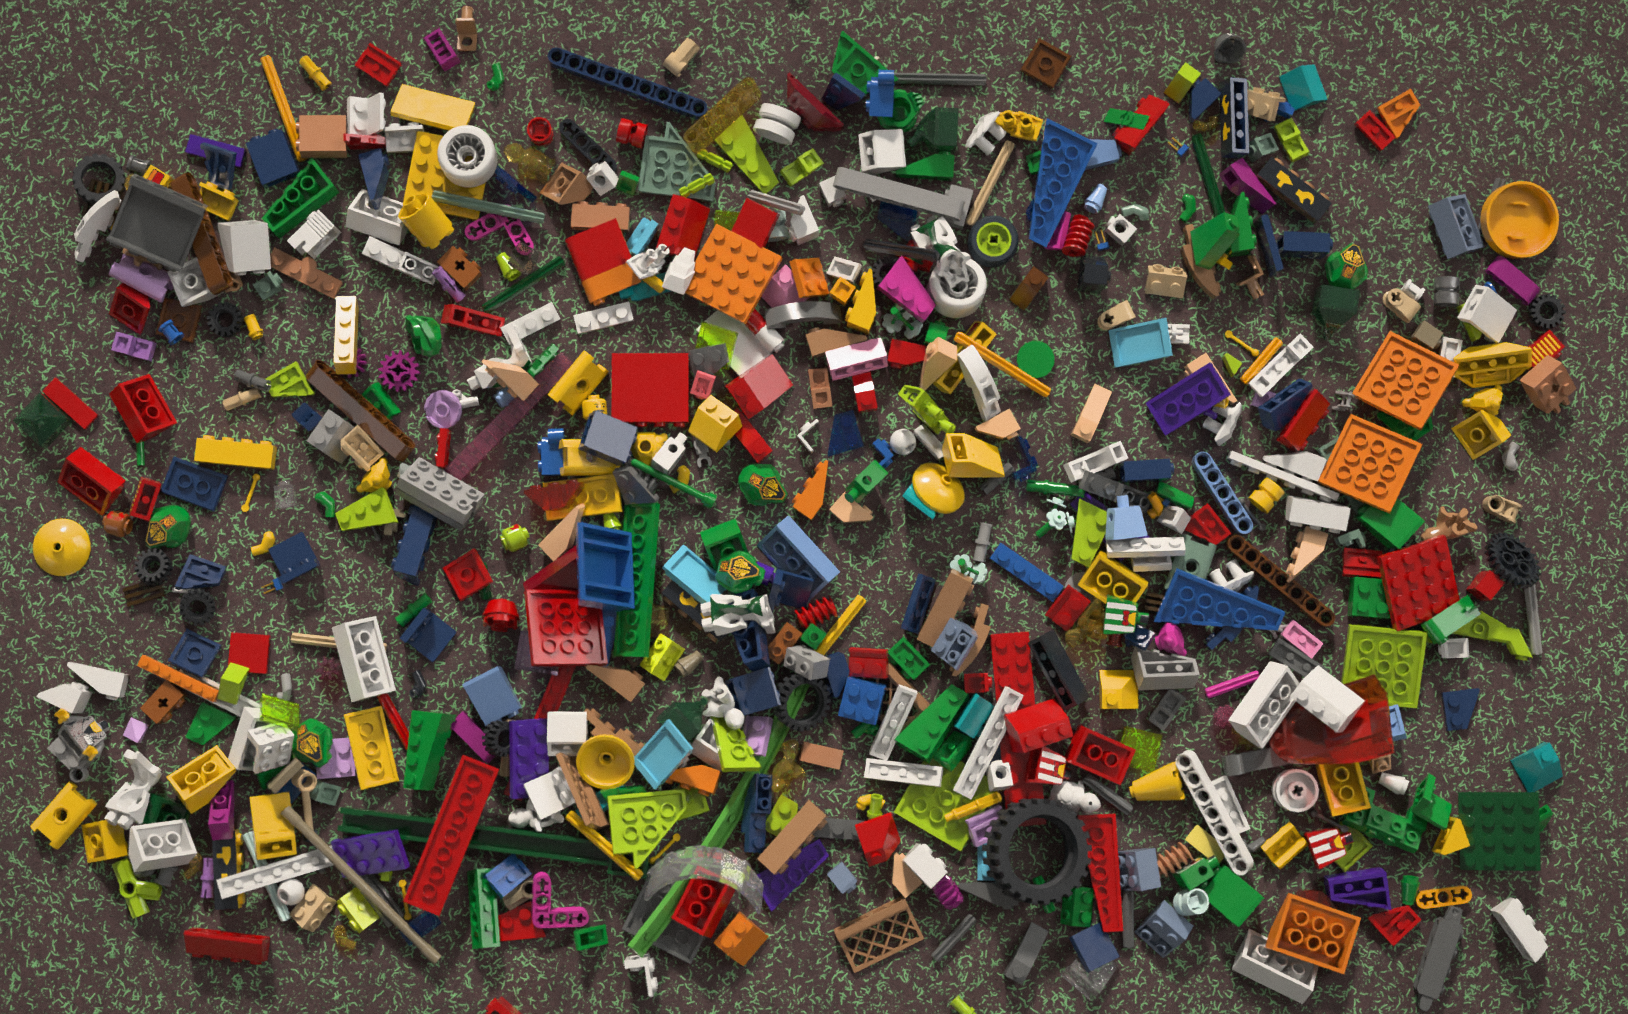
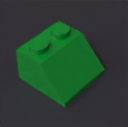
(723, 540)

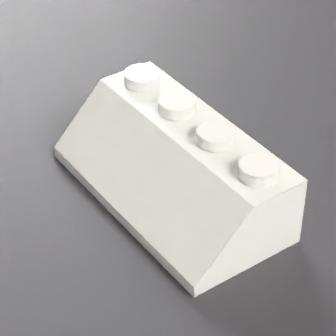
(363, 658)
(1265, 704)
(1273, 969)

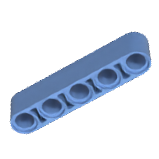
(1230, 499)

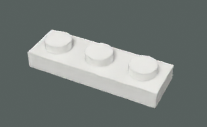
(603, 318)
(533, 321)
(1231, 803)

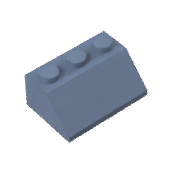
(1456, 226)

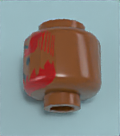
(117, 523)

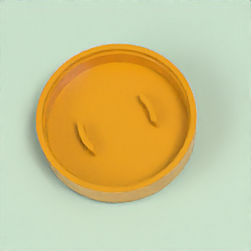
(1519, 220)

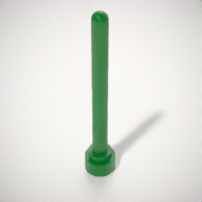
(706, 498)

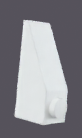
(103, 680)

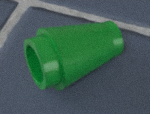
(1409, 889)

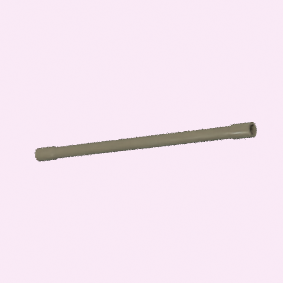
(425, 948)

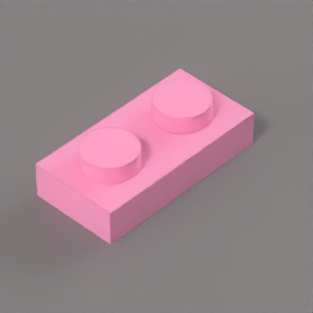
(1301, 639)

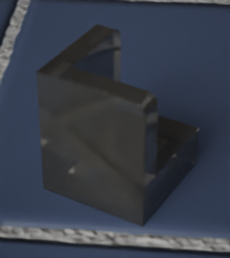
(523, 258)

